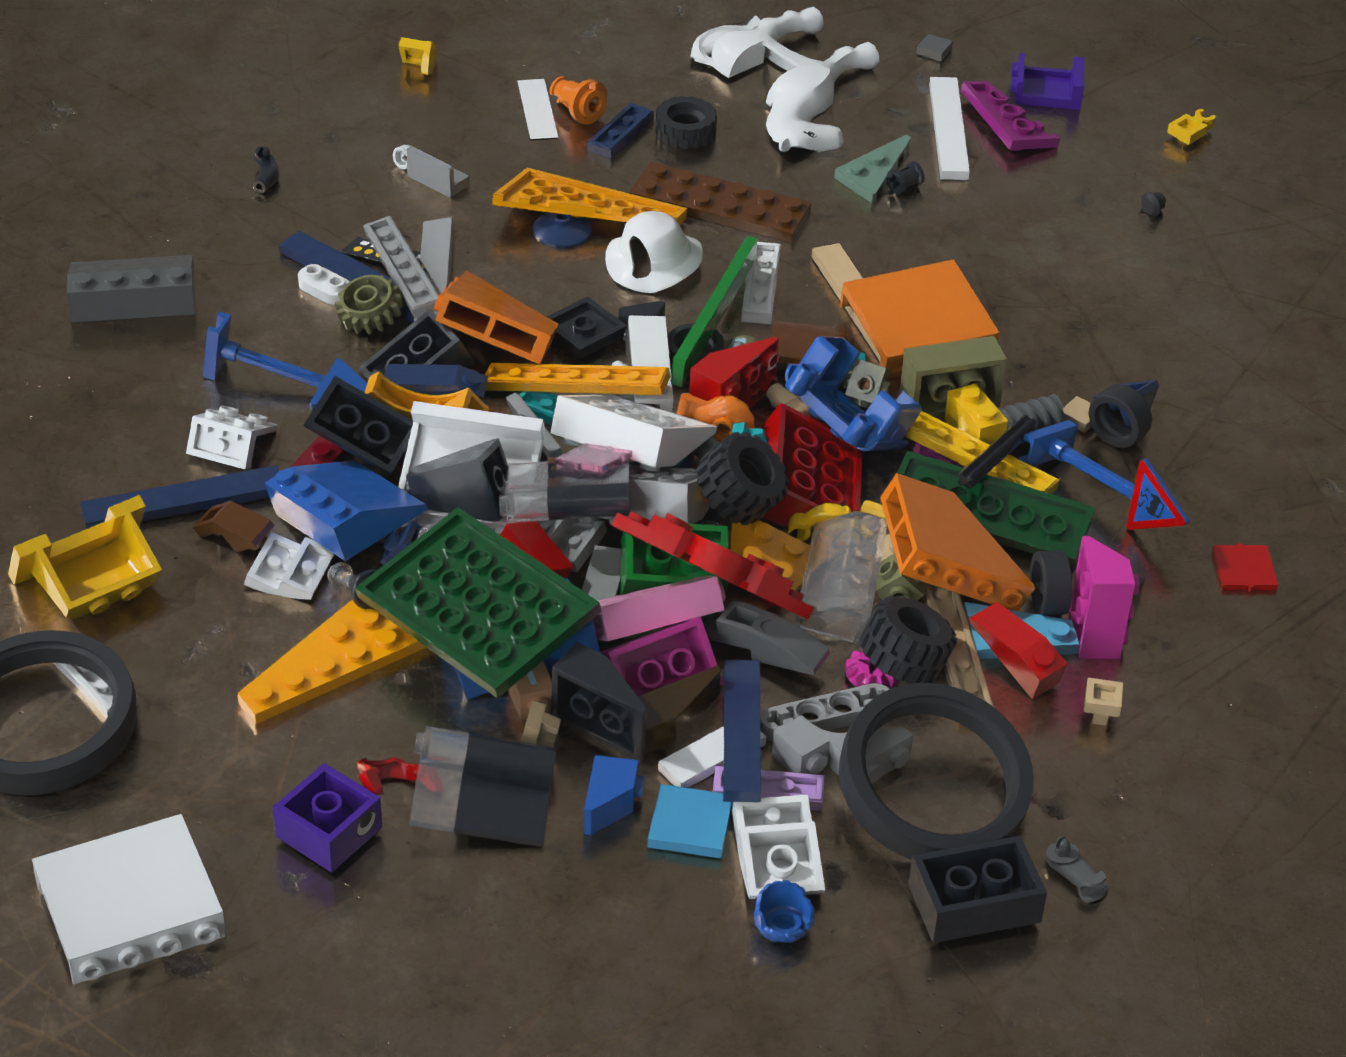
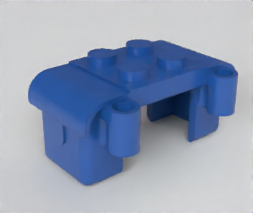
(817, 384)

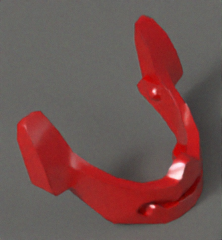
(372, 772)

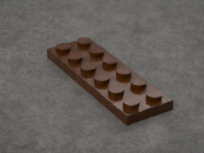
(724, 201)

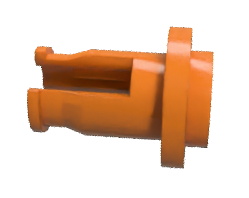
(584, 99)

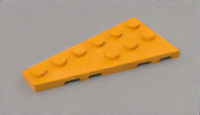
(567, 196)

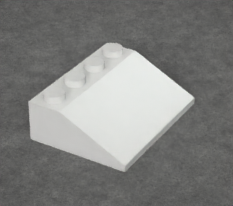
(652, 434)

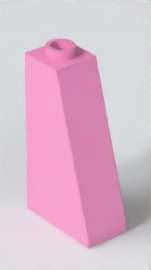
(658, 607)

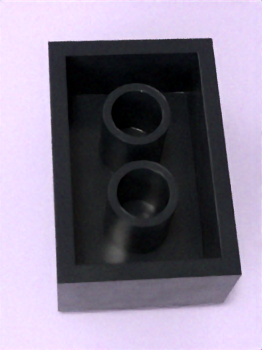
(977, 889)

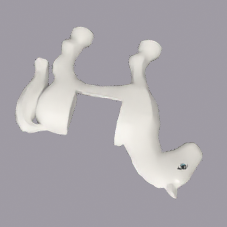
(800, 91)

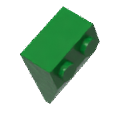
(650, 567)

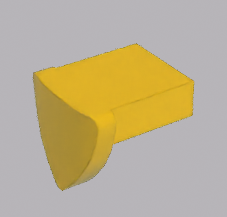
(418, 53)

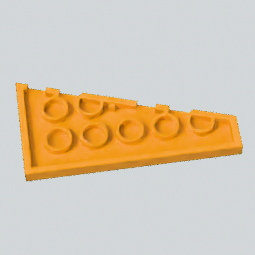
(332, 655)

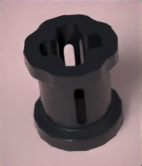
(909, 176)

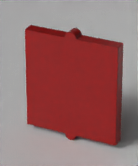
(1245, 567)

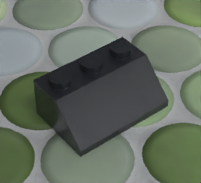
(361, 425)

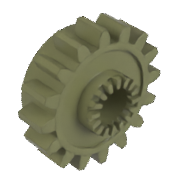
(369, 303)

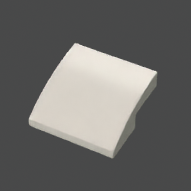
(289, 567)

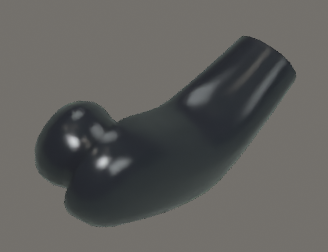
(268, 169)

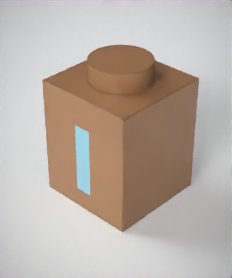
(532, 687)

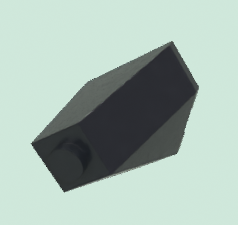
(463, 479)

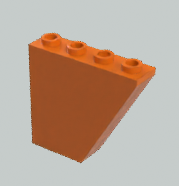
(495, 317)
(947, 545)

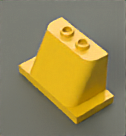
(93, 565)

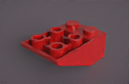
(737, 371)

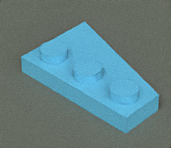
(1057, 630)

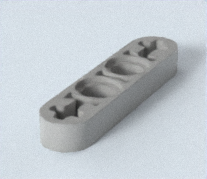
(823, 707)

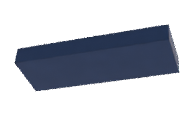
(620, 130)

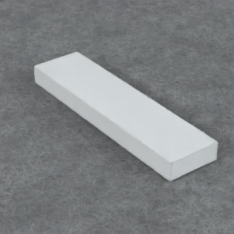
(761, 284)

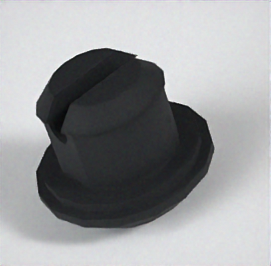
(1153, 203)

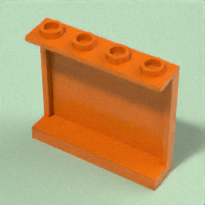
(916, 310)

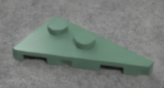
(869, 172)

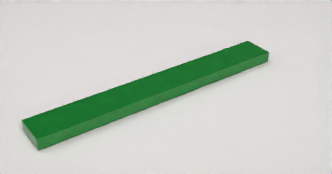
(713, 311)

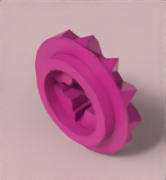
(859, 674)

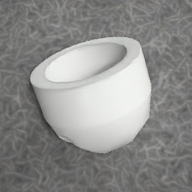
(399, 156)

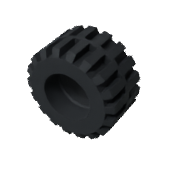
(742, 478)
(908, 640)

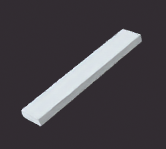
(949, 128)

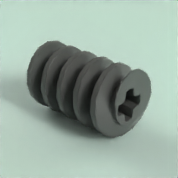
(1044, 410)

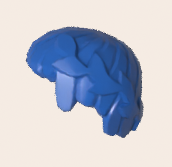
(783, 912)

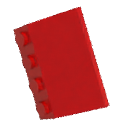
(816, 462)

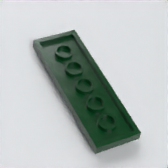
(1010, 511)

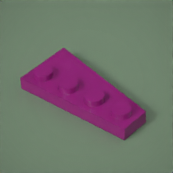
(1007, 119)

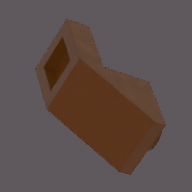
(237, 524)

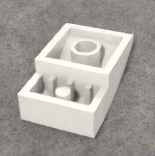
(777, 843)

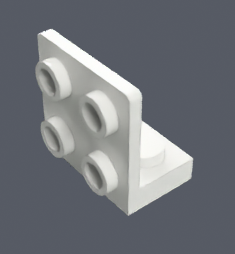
(227, 436)

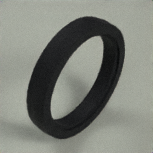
(954, 705)
(105, 745)

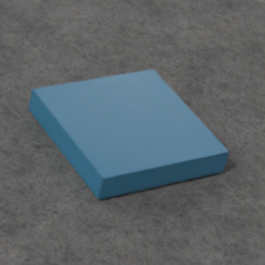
(689, 821)

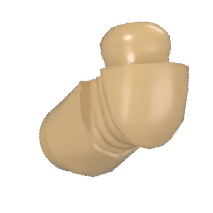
(778, 394)

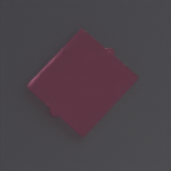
(593, 457)

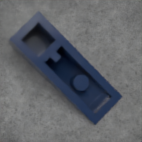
(436, 378)

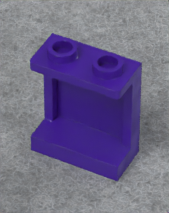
(1048, 86)

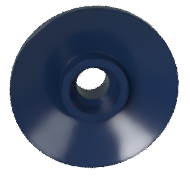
(561, 230)

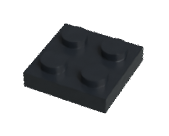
(586, 327)

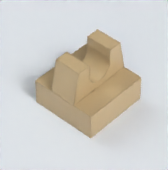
(1103, 699)
(540, 726)

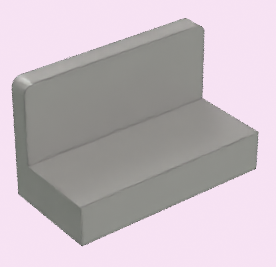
(435, 173)

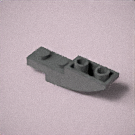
(767, 636)

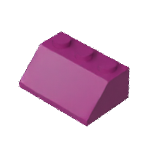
(1102, 600)
(663, 656)

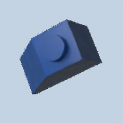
(611, 792)

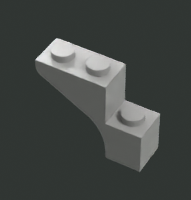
(809, 749)

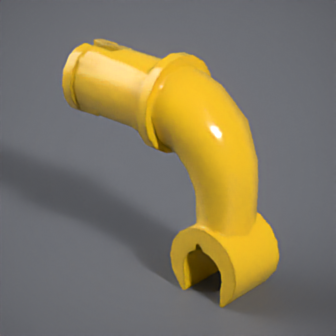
(819, 513)

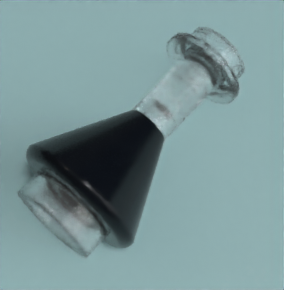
(342, 576)

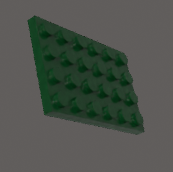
(478, 601)

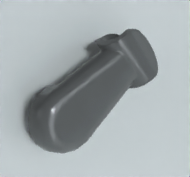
(1068, 862)

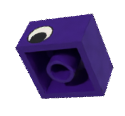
(327, 817)

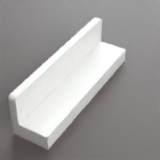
(650, 349)

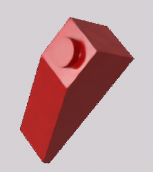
(1020, 648)

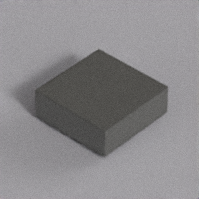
(934, 47)

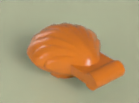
(719, 411)

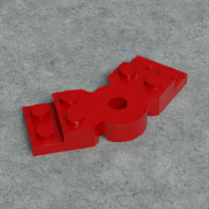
(747, 573)

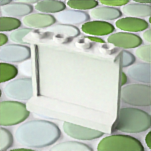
(448, 429)
(129, 898)

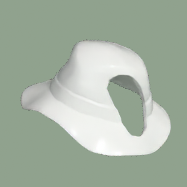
(669, 249)

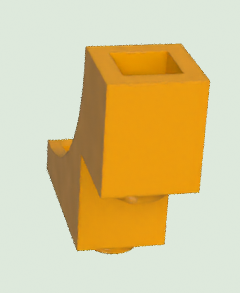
(402, 398)

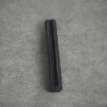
(996, 452)

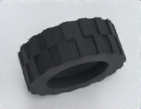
(686, 135)

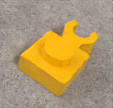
(1189, 128)

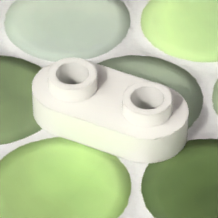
(321, 283)

